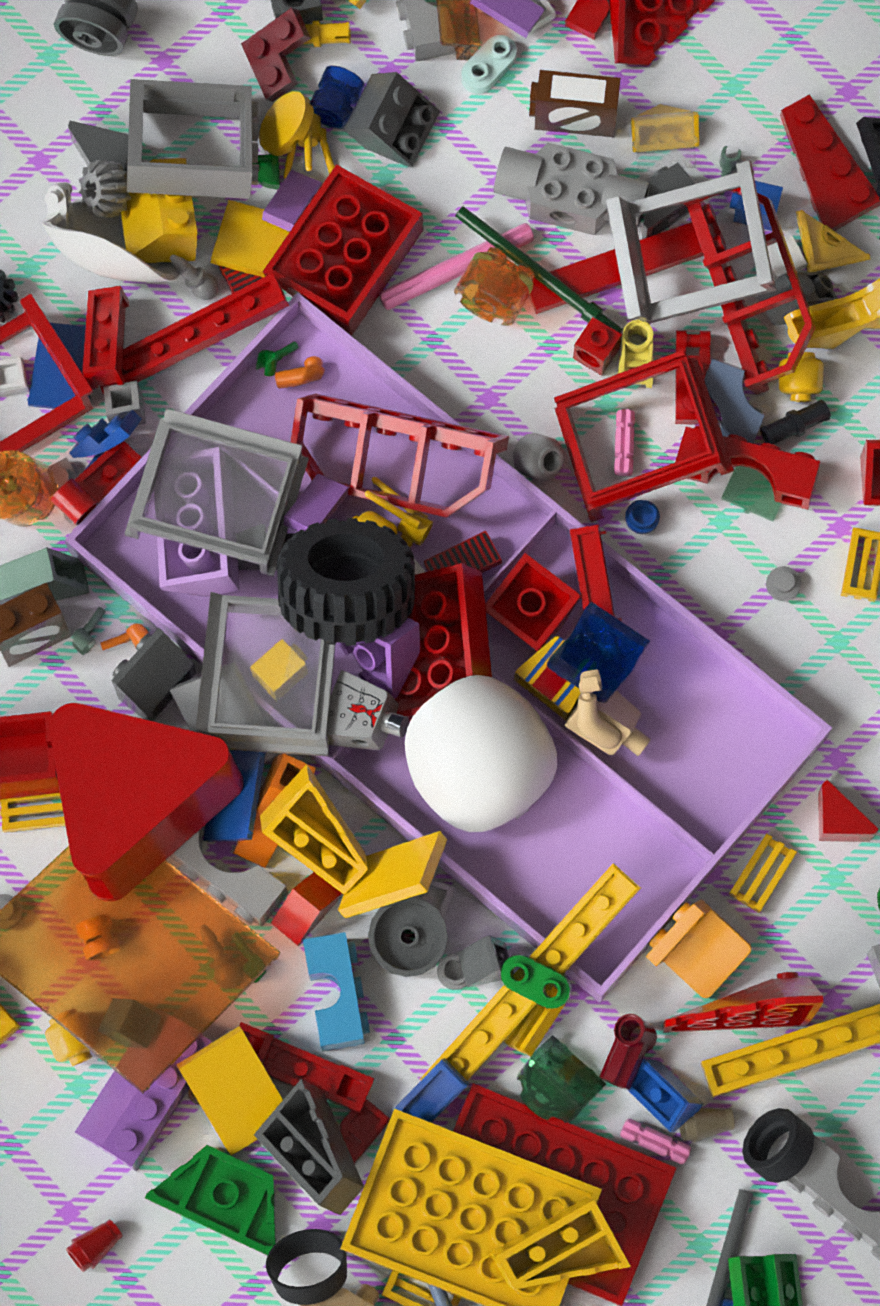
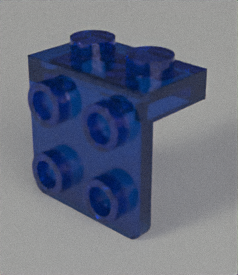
(601, 645)

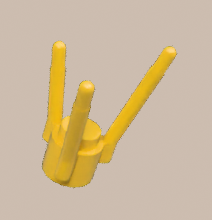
(314, 135)
(414, 524)

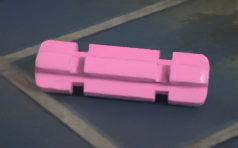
(624, 442)
(655, 1141)

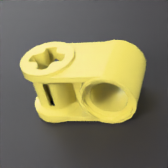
(636, 355)

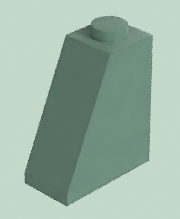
(60, 571)

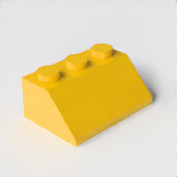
(160, 224)

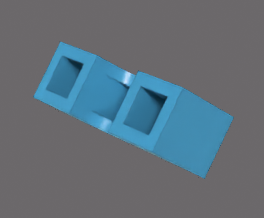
(331, 959)

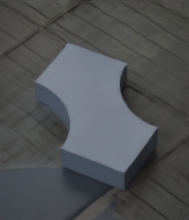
(726, 390)

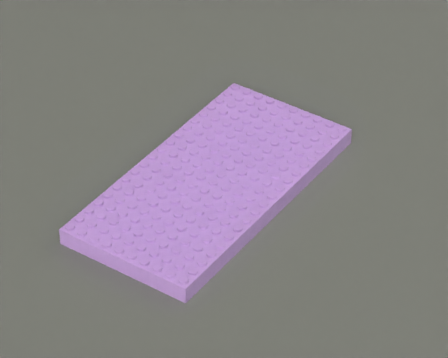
(715, 721)

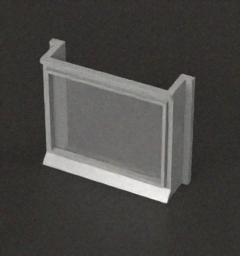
(218, 489)
(263, 680)

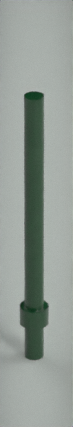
(587, 309)

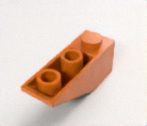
(280, 774)

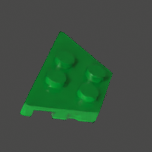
(222, 1197)

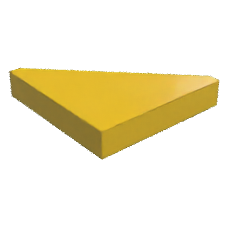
(825, 247)

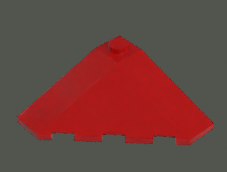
(645, 25)
(771, 1004)

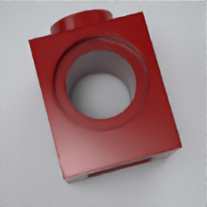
(597, 346)

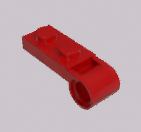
(86, 491)

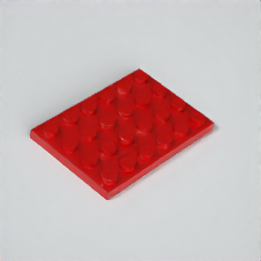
(629, 1180)

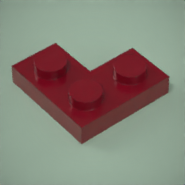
(268, 53)

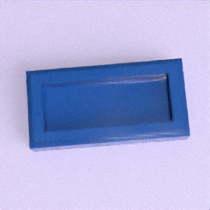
(434, 1092)

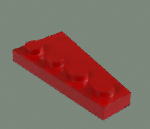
(831, 174)

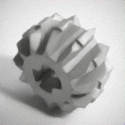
(104, 189)

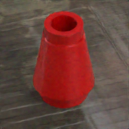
(93, 1245)

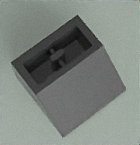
(392, 118)
(150, 674)

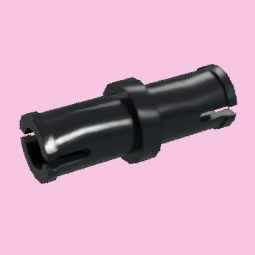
(795, 423)

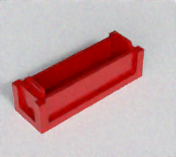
(104, 336)
(592, 567)

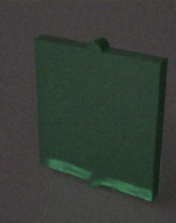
(751, 492)

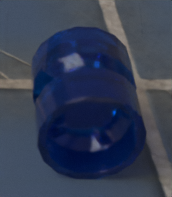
(336, 93)

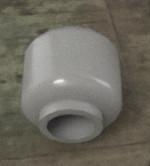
(538, 456)

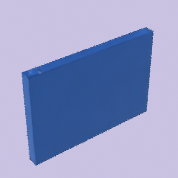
(48, 384)
(238, 817)

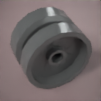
(96, 24)
(429, 939)

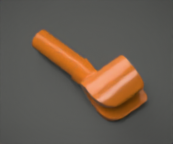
(133, 633)

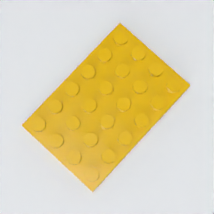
(449, 1201)

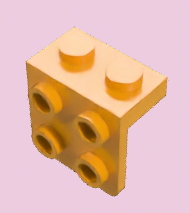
(700, 948)

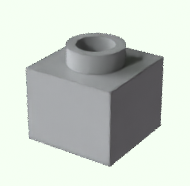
(122, 399)

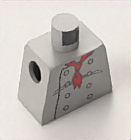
(362, 714)

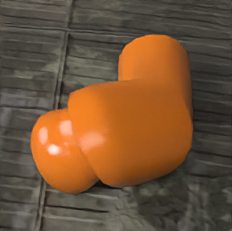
(310, 372)

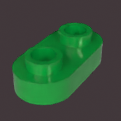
(535, 981)

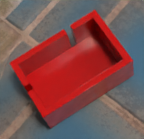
(26, 756)

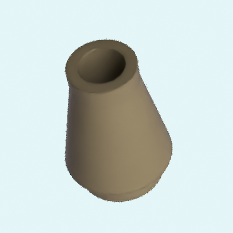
(707, 1123)

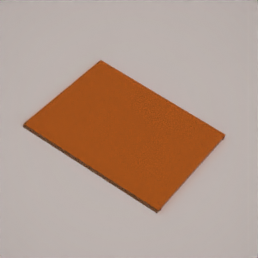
(128, 973)

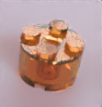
(494, 286)
(25, 489)

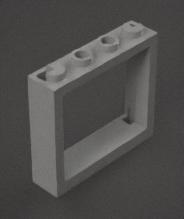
(193, 100)

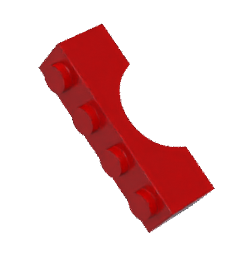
(789, 474)

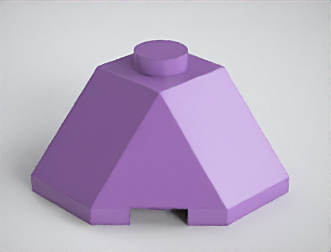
(388, 659)

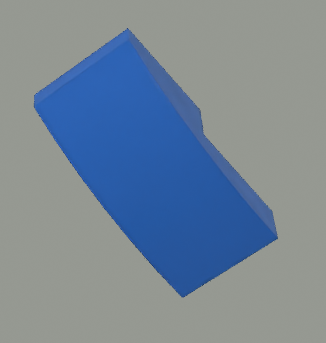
(104, 435)

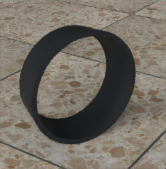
(302, 1243)

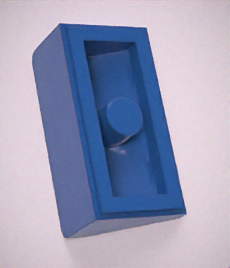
(664, 1095)

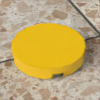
(285, 123)

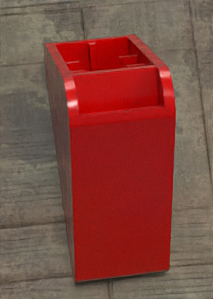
(134, 791)

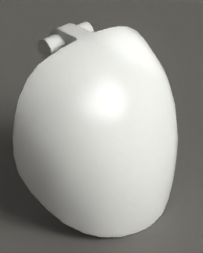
(96, 241)
(479, 754)

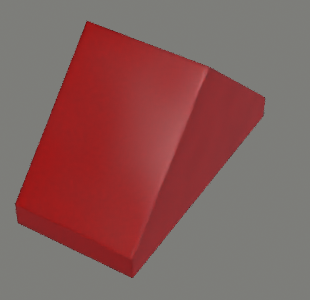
(840, 818)
(305, 907)

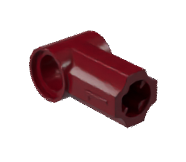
(625, 1054)

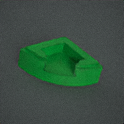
(268, 171)

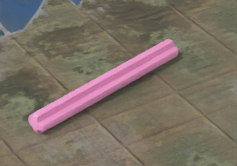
(446, 270)

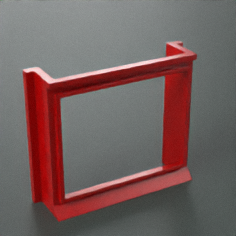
(65, 412)
(715, 457)

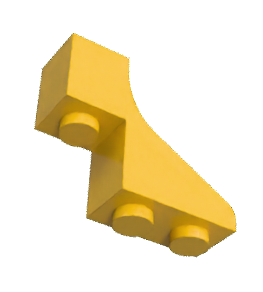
(839, 318)

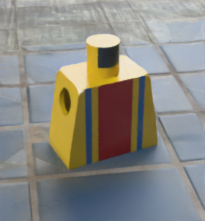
(545, 684)

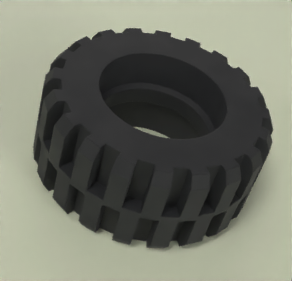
(346, 581)

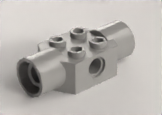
(565, 186)

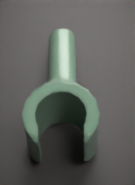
(728, 164)
(82, 640)

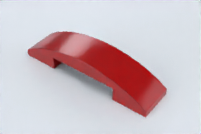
(291, 1064)

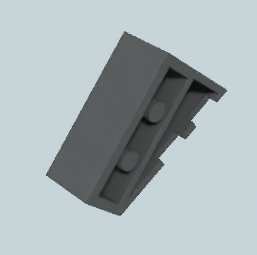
(311, 1147)

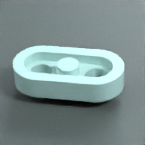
(490, 62)

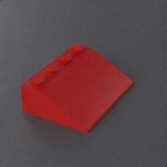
(346, 247)
(451, 633)

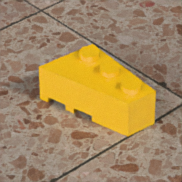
(314, 832)
(561, 1248)

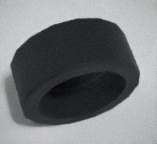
(793, 1154)

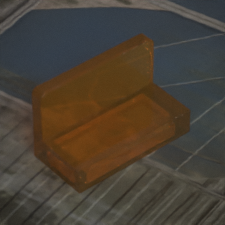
(459, 27)

